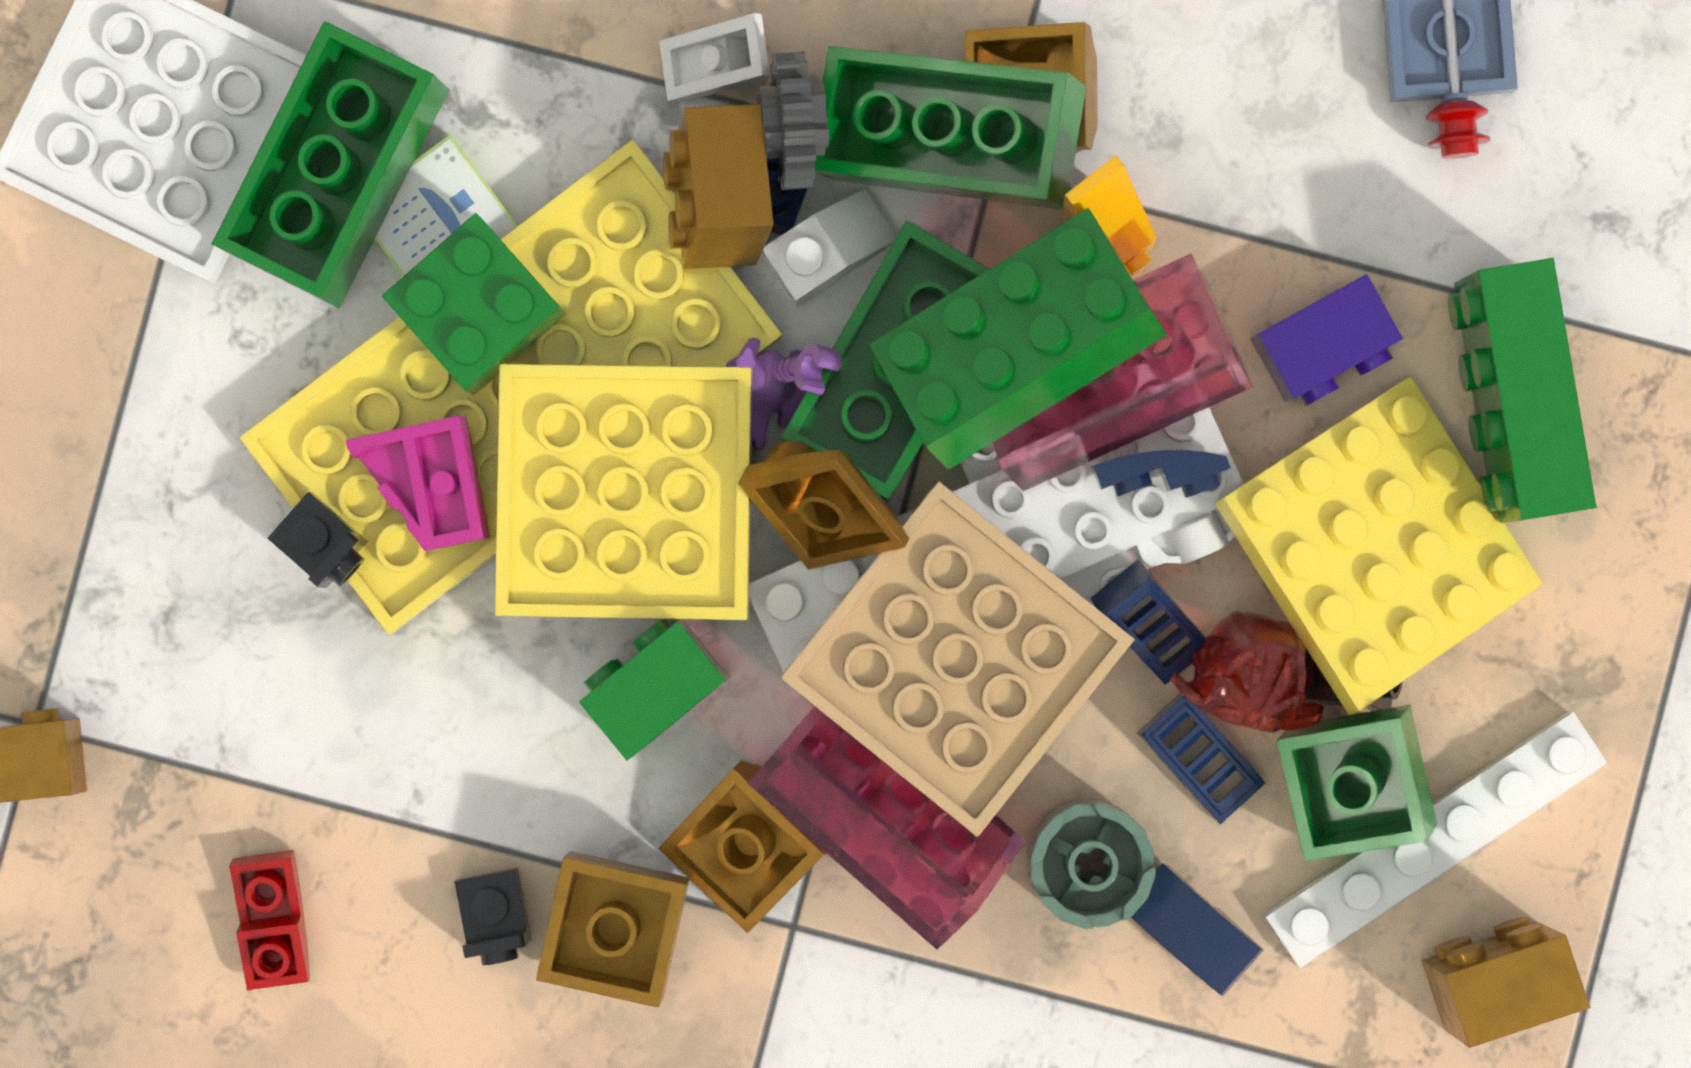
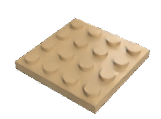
(957, 659)

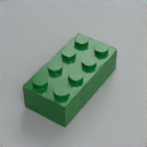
(950, 126)
(331, 164)
(1017, 339)
(1522, 391)
(859, 404)

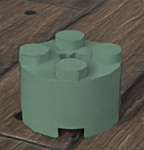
(1101, 897)

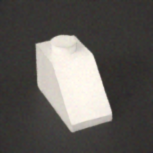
(828, 246)

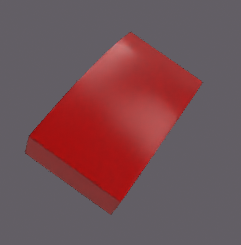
(271, 920)

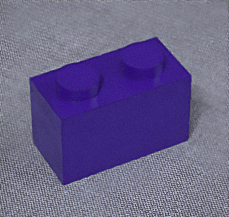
(1327, 339)

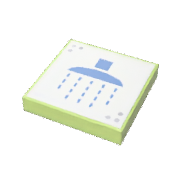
(434, 202)

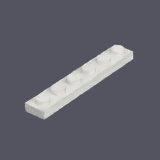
(1466, 821)

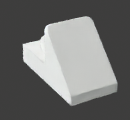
(716, 59)

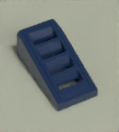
(1124, 594)
(1171, 717)

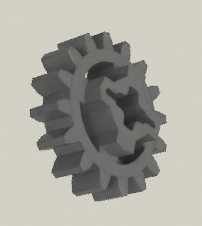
(793, 120)

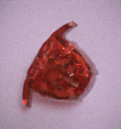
(1251, 675)

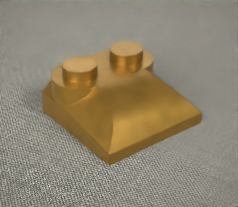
(1044, 47)
(821, 505)
(741, 849)

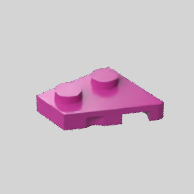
(430, 479)

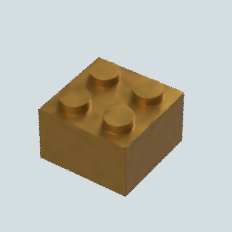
(719, 186)
(612, 929)
(1504, 981)

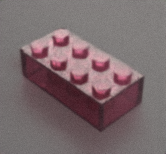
(1147, 392)
(884, 828)

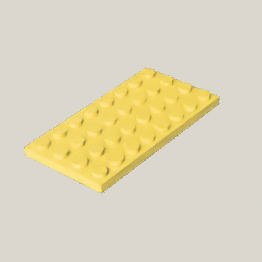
(626, 303)

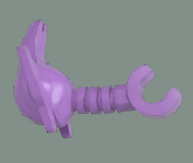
(782, 381)

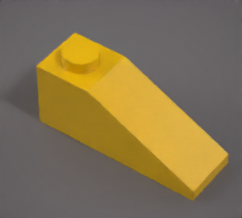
(1118, 211)

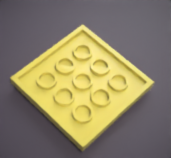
(623, 492)
(1378, 545)

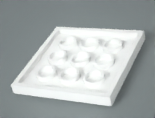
(149, 123)

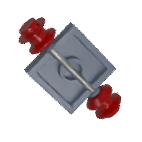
(1450, 54)

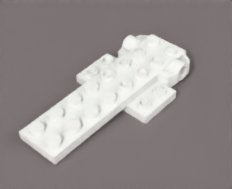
(1063, 523)

